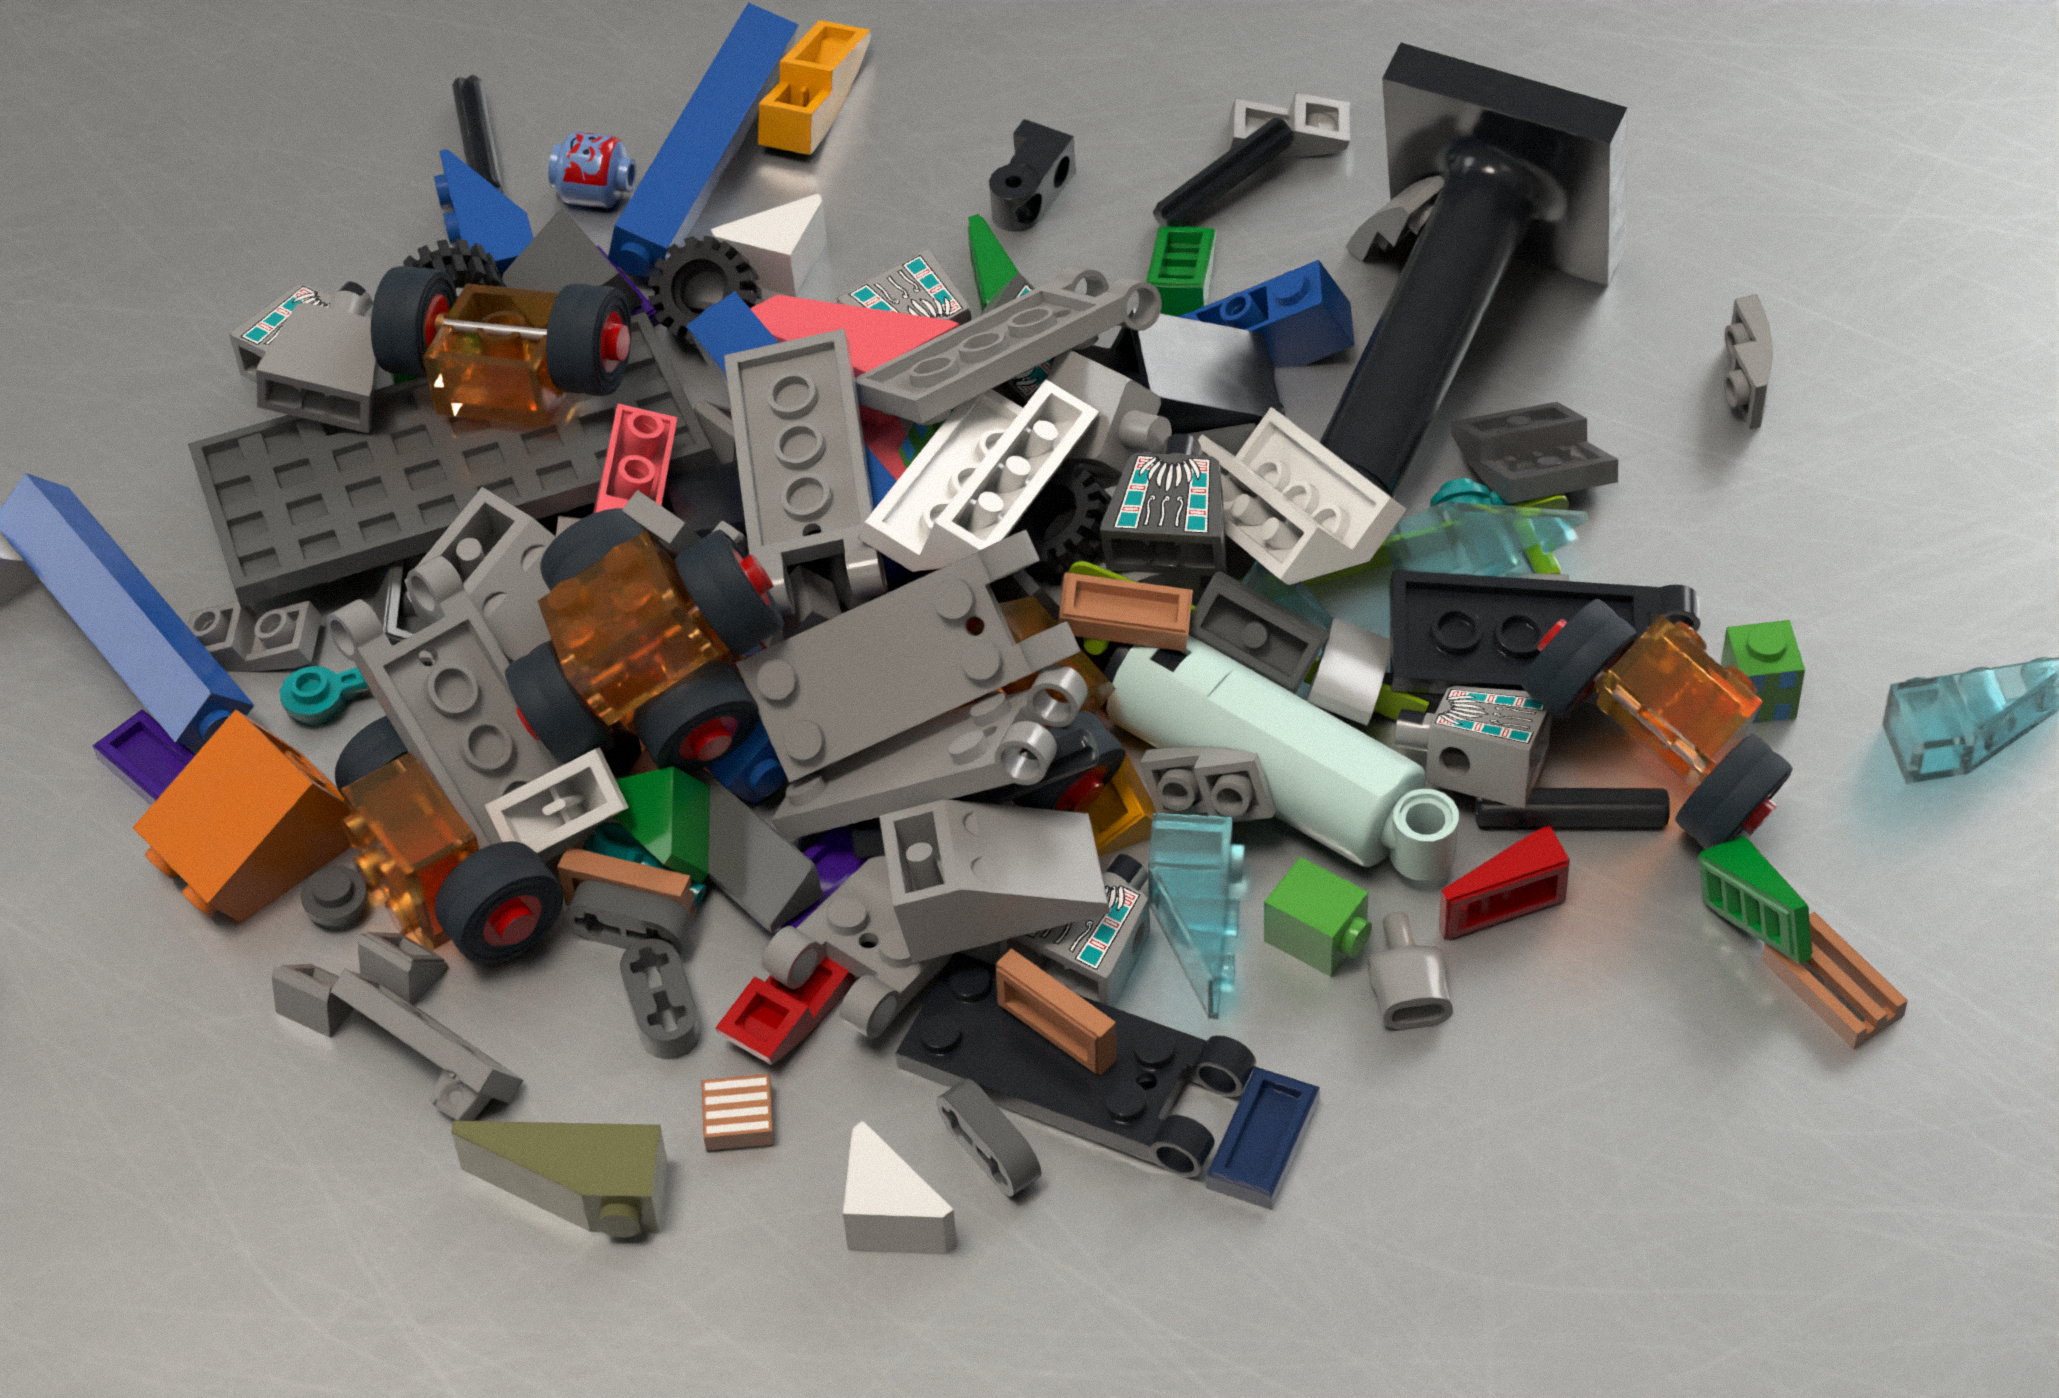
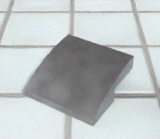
(1533, 452)

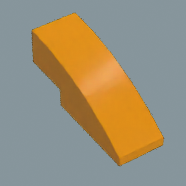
(812, 87)

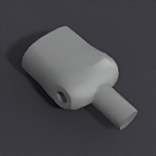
(1409, 979)

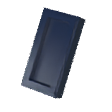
(1263, 1138)

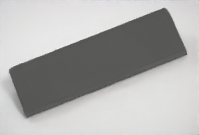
(751, 857)

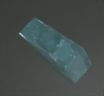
(1477, 537)
(1966, 718)
(1189, 896)

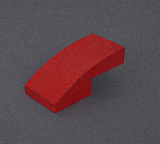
(774, 1019)

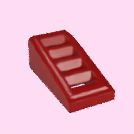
(1507, 885)

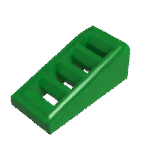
(988, 259)
(1182, 276)
(1755, 897)

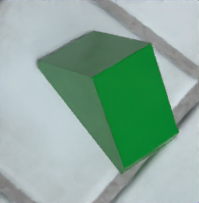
(669, 818)

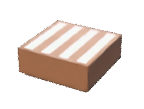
(737, 1112)

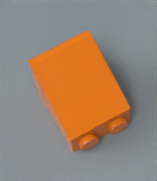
(244, 821)

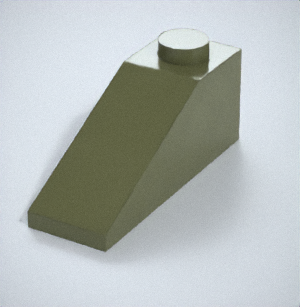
(582, 1172)

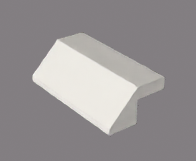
(976, 477)
(1299, 503)

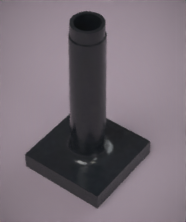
(1524, 179)

